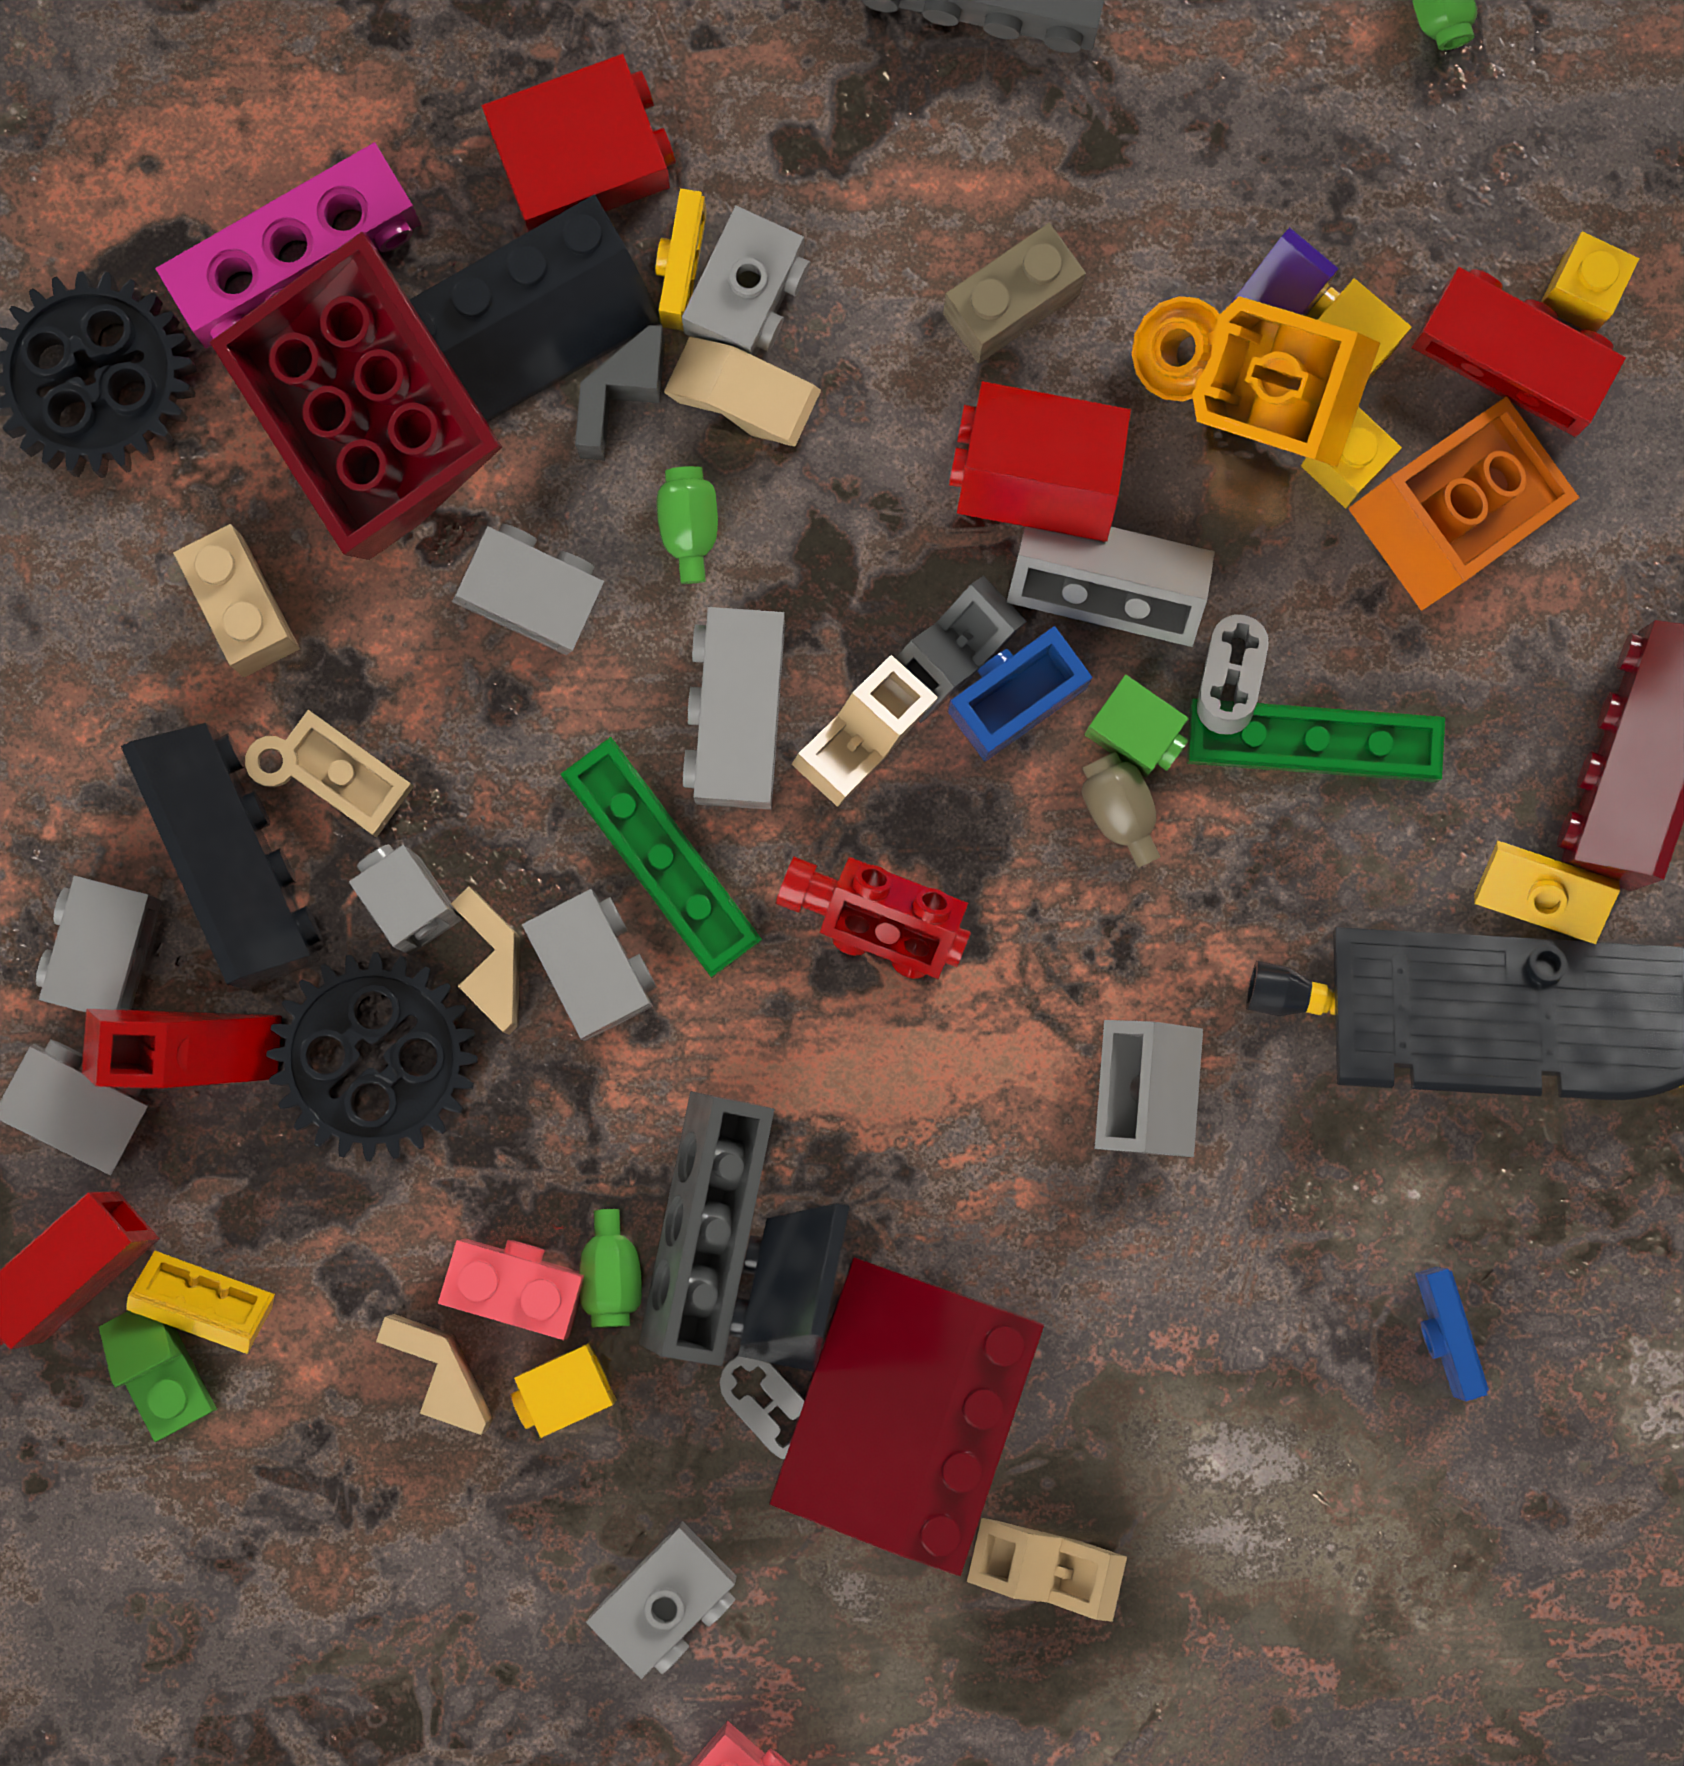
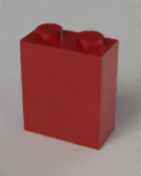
(580, 140)
(1041, 461)
(69, 1266)

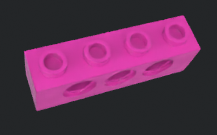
(303, 214)

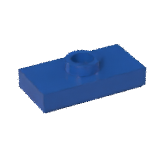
(1449, 1334)

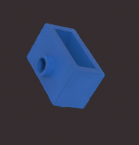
(1018, 692)

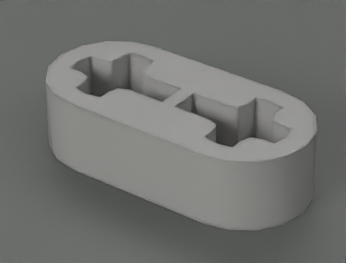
(1245, 677)
(751, 1410)

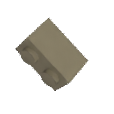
(1014, 293)

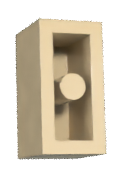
(236, 600)

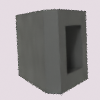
(628, 375)
(961, 641)

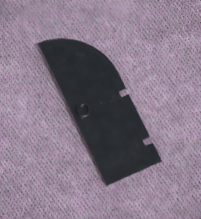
(1507, 1013)

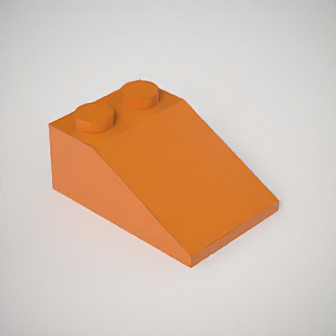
(1463, 503)

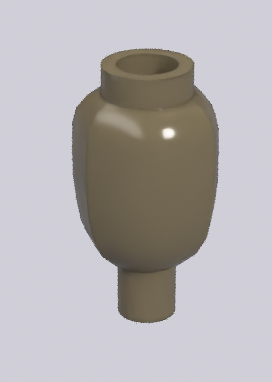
(1121, 806)

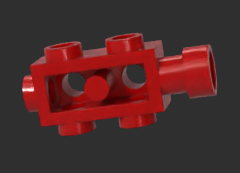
(880, 915)

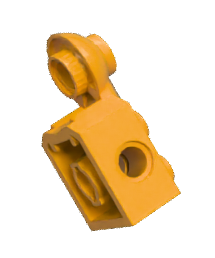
(1258, 372)

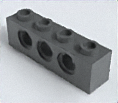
(706, 1228)

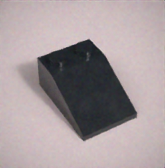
(790, 1287)

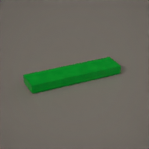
(1324, 742)
(661, 857)

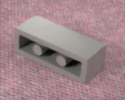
(1121, 583)
(735, 708)

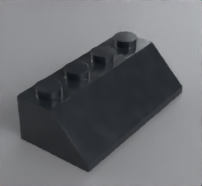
(538, 308)
(223, 854)

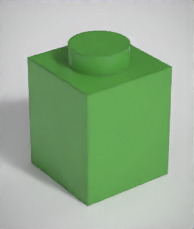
(1139, 727)

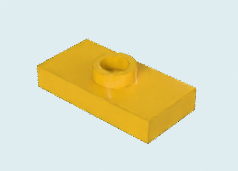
(679, 257)
(1546, 892)
(200, 1302)

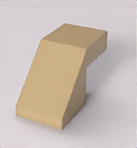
(743, 389)
(864, 731)
(496, 980)
(453, 1389)
(1047, 1569)

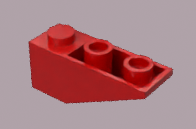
(177, 1048)

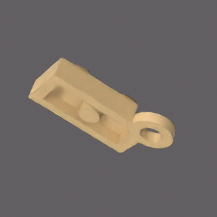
(334, 771)

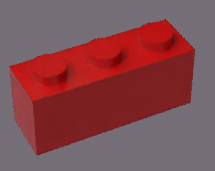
(1519, 350)

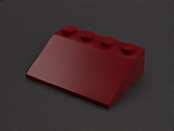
(357, 398)
(906, 1415)

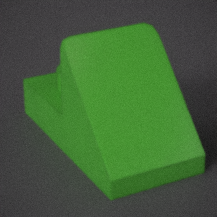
(156, 1372)

